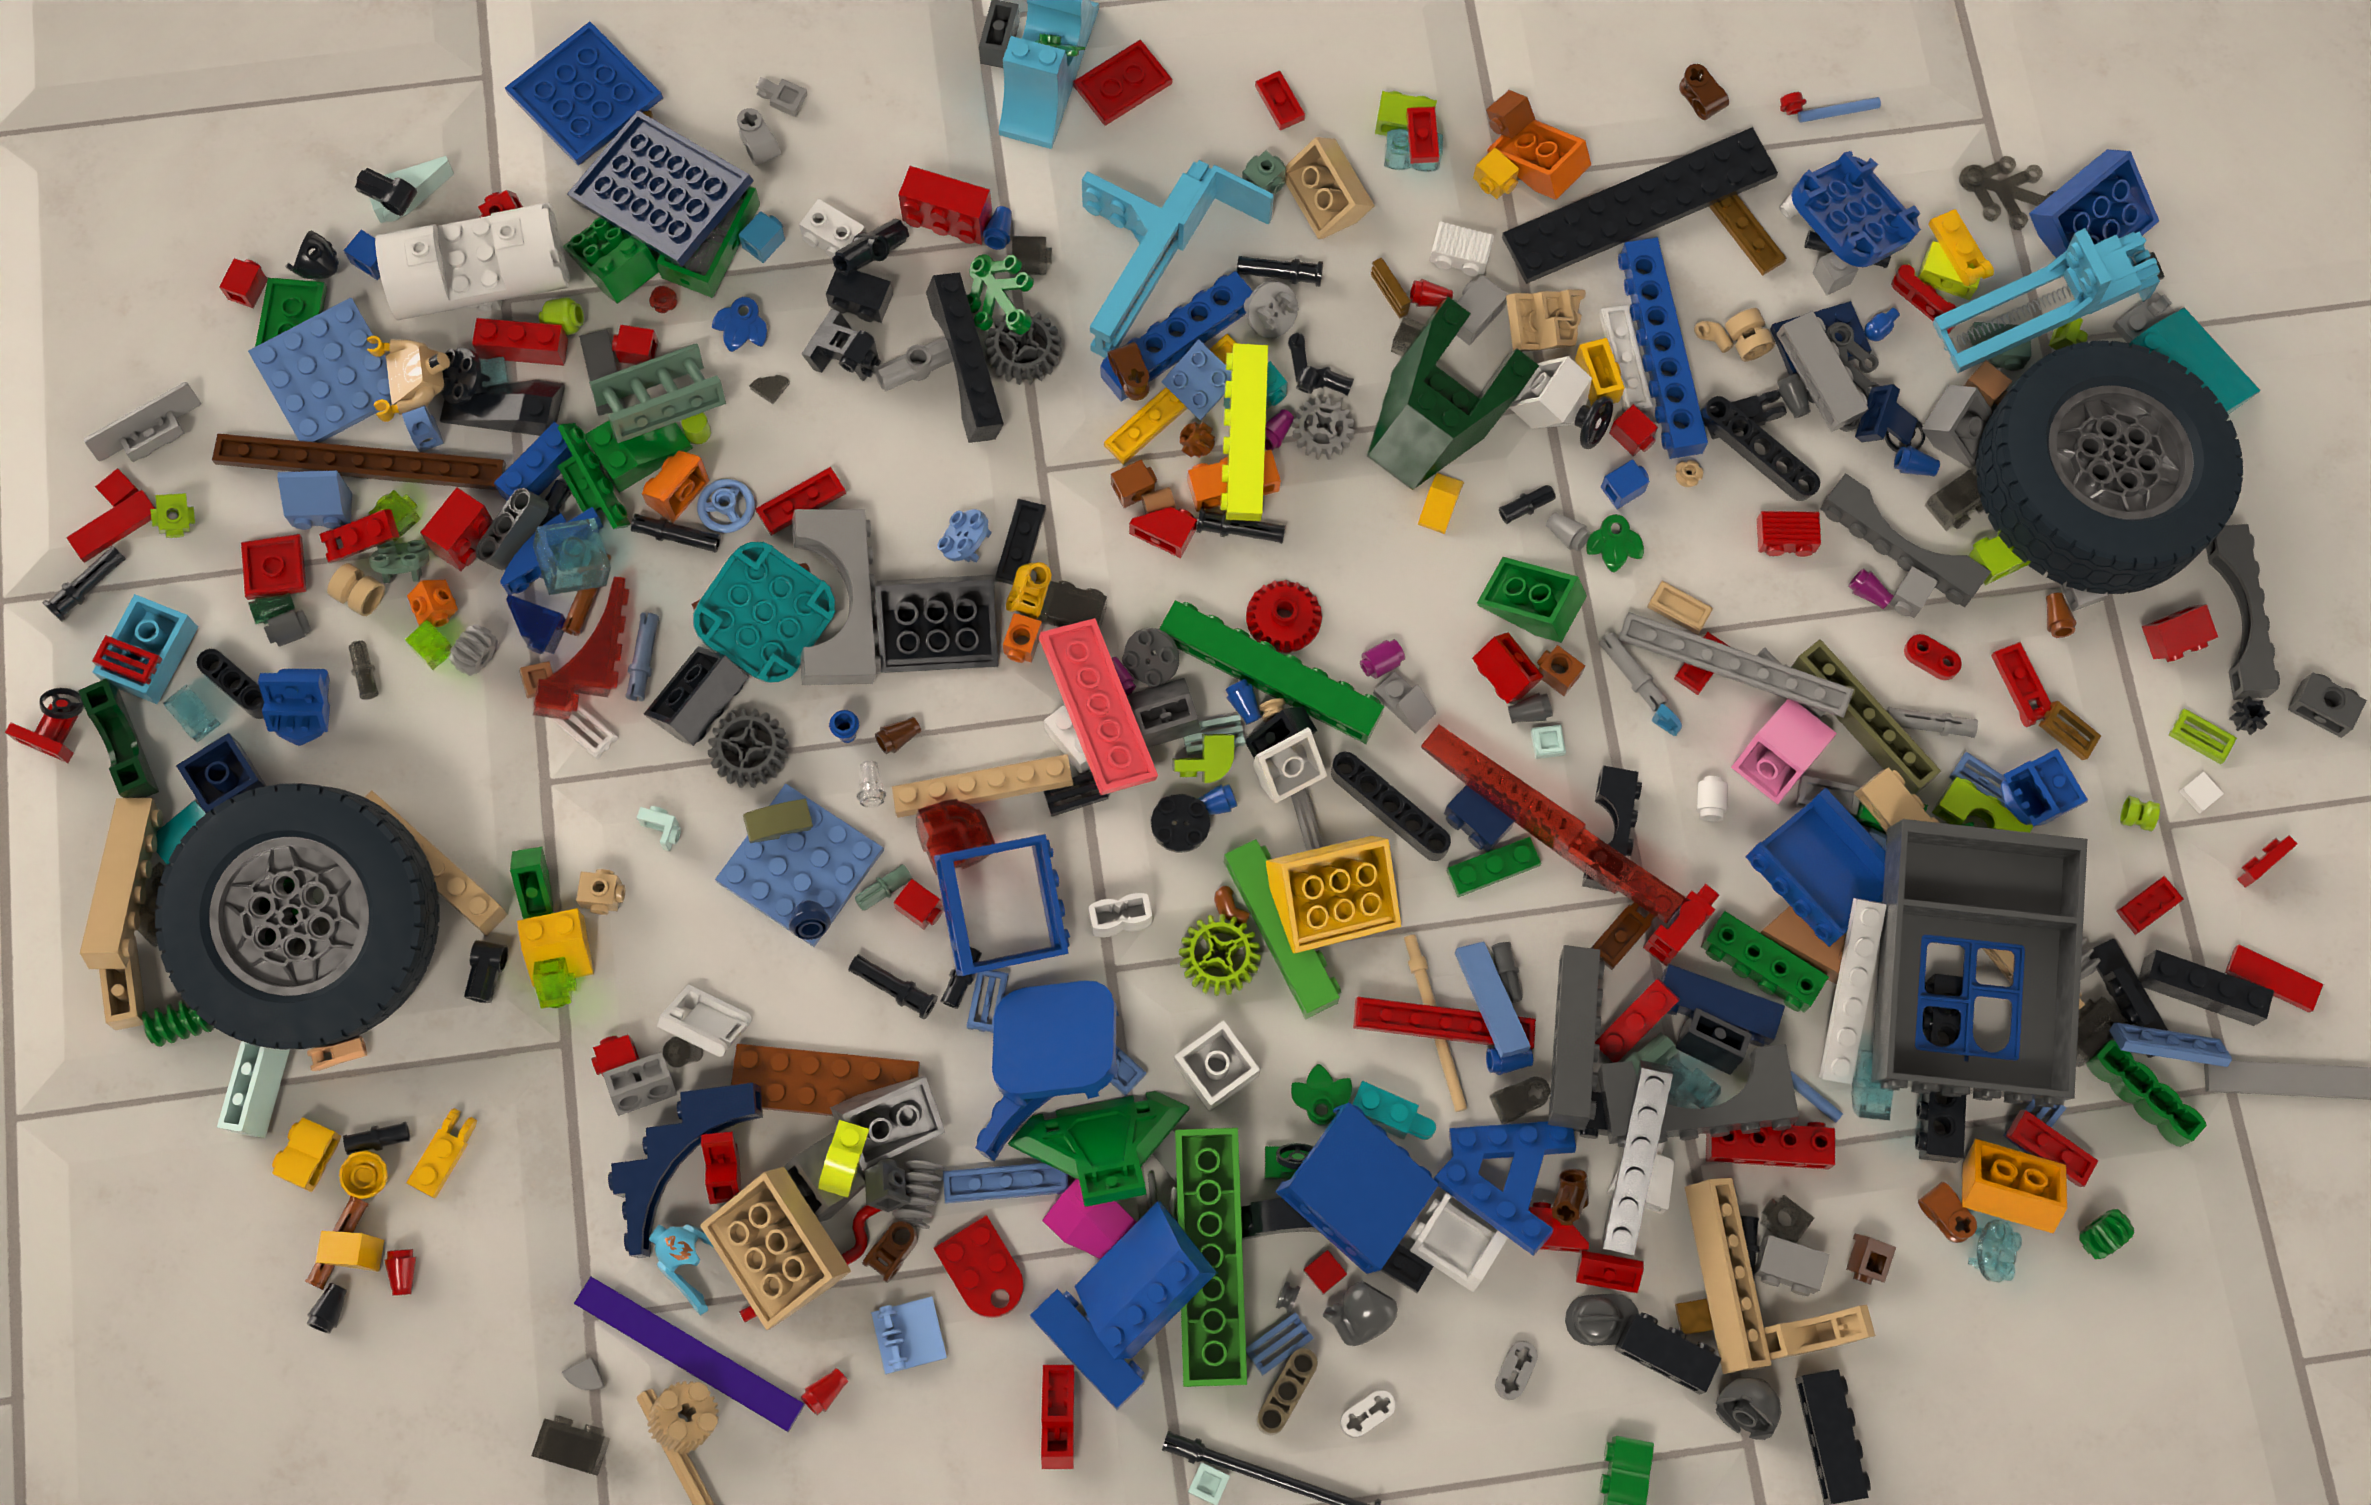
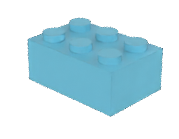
(153, 630)

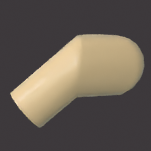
(1714, 332)

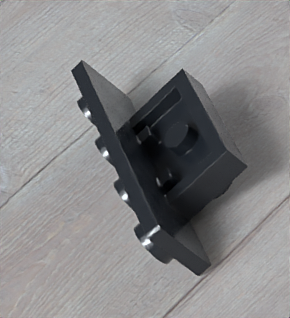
(2125, 987)

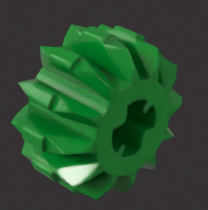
(2106, 1234)

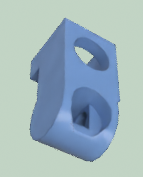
(421, 427)

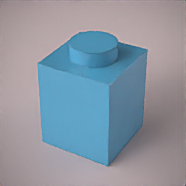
(762, 236)

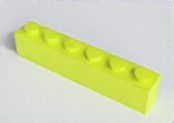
(1246, 432)

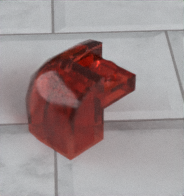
(952, 828)

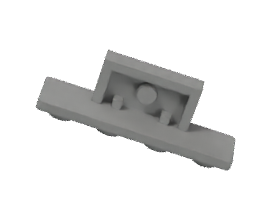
(145, 427)

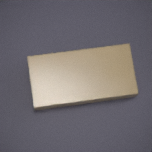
(1680, 607)

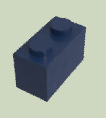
(1477, 819)

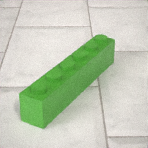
(1302, 970)

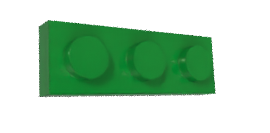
(1493, 866)

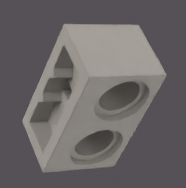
(639, 1083)

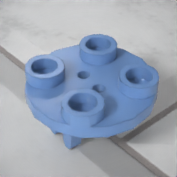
(964, 535)

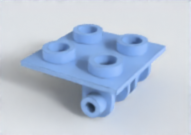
(908, 1335)

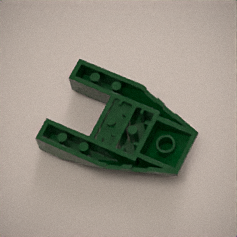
(1430, 415)

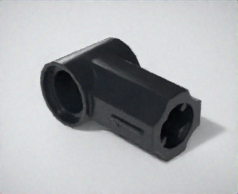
(392, 194)
(486, 962)

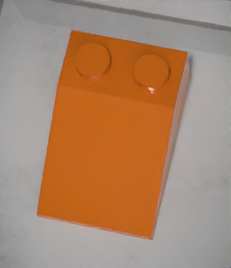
(1545, 157)

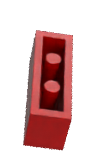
(520, 341)

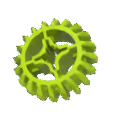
(1233, 977)

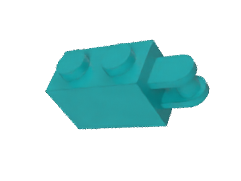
(1393, 1113)

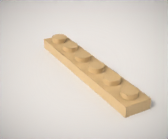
(984, 784)

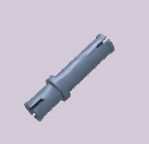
(640, 666)

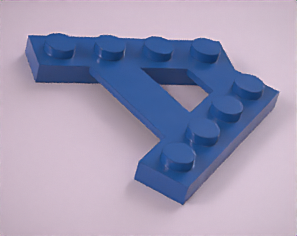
(1506, 1209)

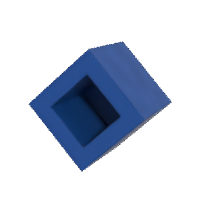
(1625, 484)

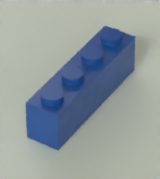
(1079, 1343)

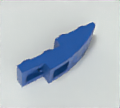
(524, 565)

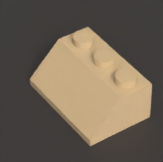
(1326, 187)

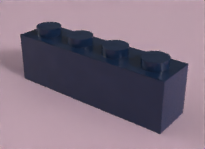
(1725, 1002)

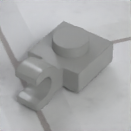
(784, 97)

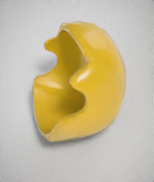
(363, 1174)

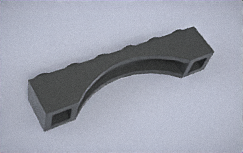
(1854, 508)
(2234, 559)

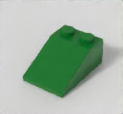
(637, 457)
(1534, 598)

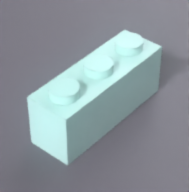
(253, 1090)

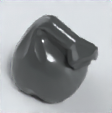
(1363, 1314)

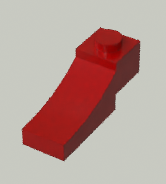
(1057, 1417)

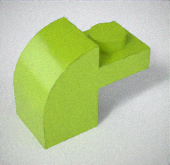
(1215, 760)

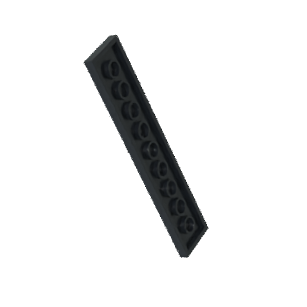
(1639, 205)

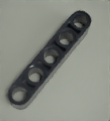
(1773, 449)
(1394, 820)

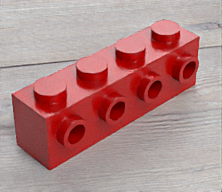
(1795, 1147)

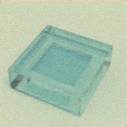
(496, 370)

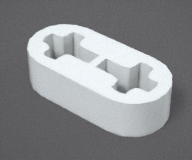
(1363, 1407)

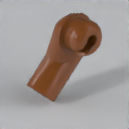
(1226, 905)

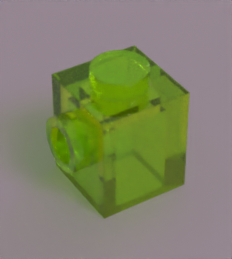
(402, 509)
(429, 644)
(553, 983)

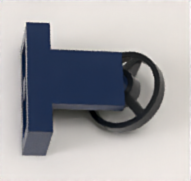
(1887, 416)

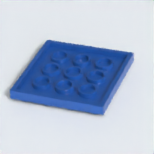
(583, 93)

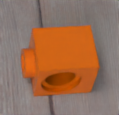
(1022, 626)

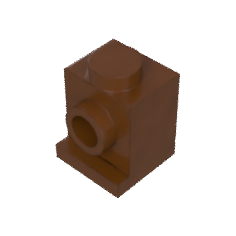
(1870, 1259)

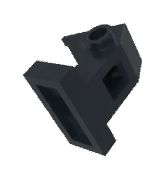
(856, 355)

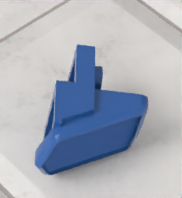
(296, 703)
(2041, 790)

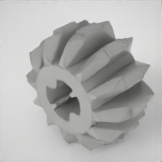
(473, 649)

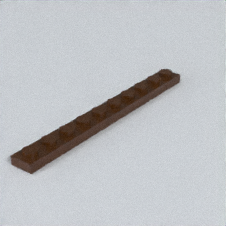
(358, 461)

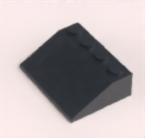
(936, 623)

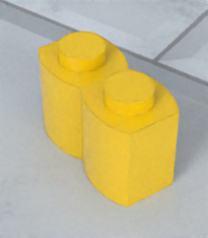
(306, 1154)

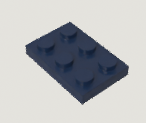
(1839, 313)

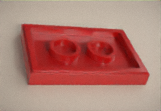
(1122, 82)

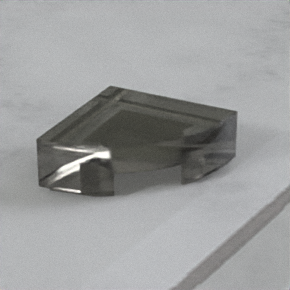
(770, 387)

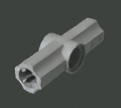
(903, 369)

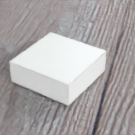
(2201, 792)

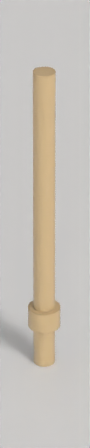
(1418, 966)

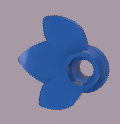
(740, 328)

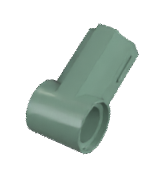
(1658, 1050)

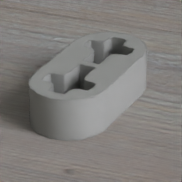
(1509, 1367)

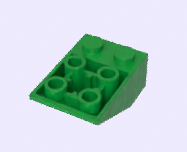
(612, 259)

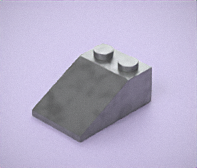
(896, 1118)

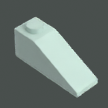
(424, 177)

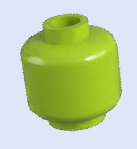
(562, 312)

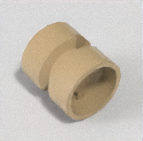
(1751, 337)
(359, 591)

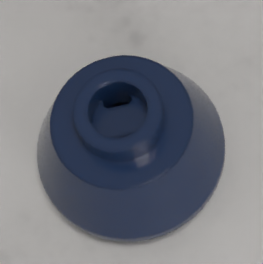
(809, 920)

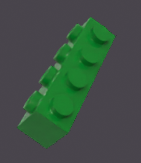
(1764, 962)

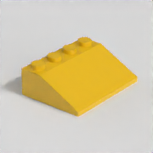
(1335, 892)

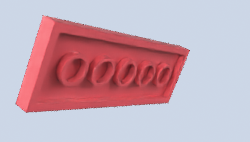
(1098, 706)

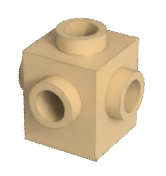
(600, 891)

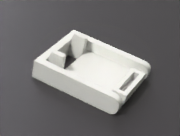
(709, 1025)

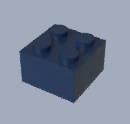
(219, 772)

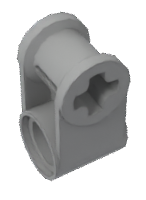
(757, 139)

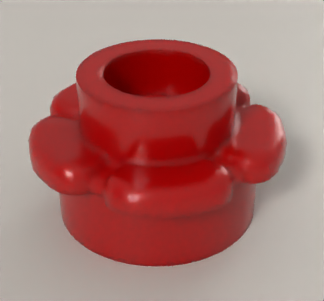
(1792, 103)

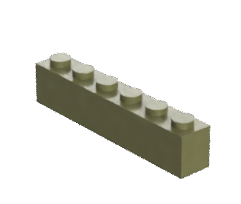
(1871, 722)

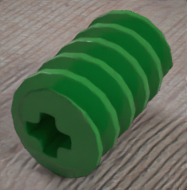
(173, 1024)

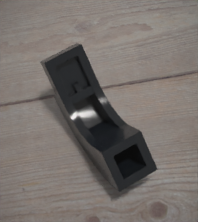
(1271, 1218)

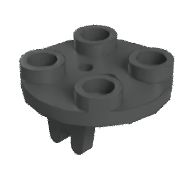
(1162, 664)

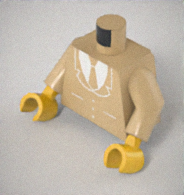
(413, 375)

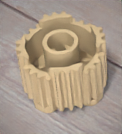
(693, 1402)

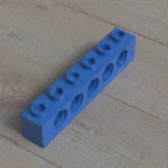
(1217, 318)

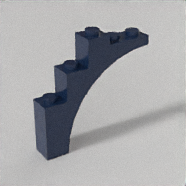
(668, 1146)

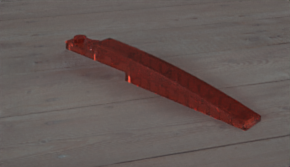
(1552, 825)

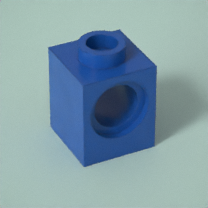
(362, 254)

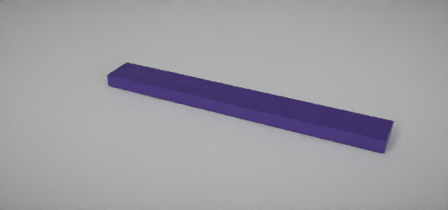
(689, 1354)

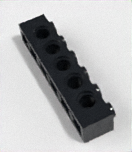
(1952, 1115)

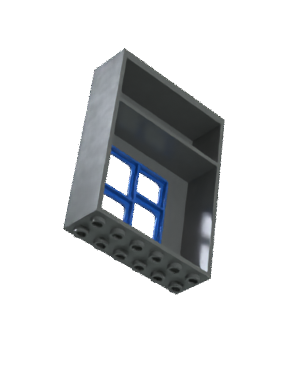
(1990, 894)

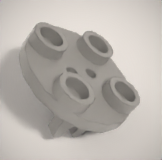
(1262, 317)

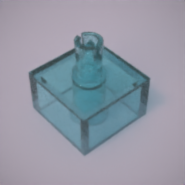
(571, 556)

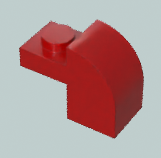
(722, 1166)

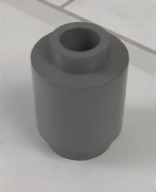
(287, 627)

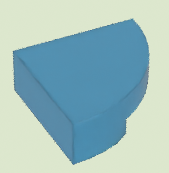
(1667, 720)

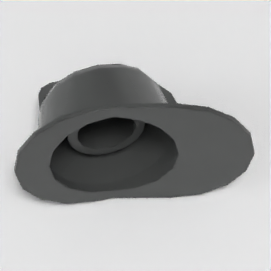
(1599, 1318)

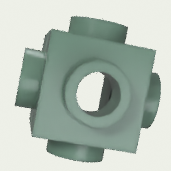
(1265, 172)

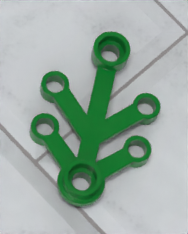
(983, 271)

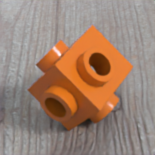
(432, 602)

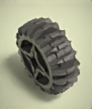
(1017, 368)
(771, 754)

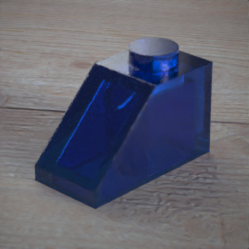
(537, 624)

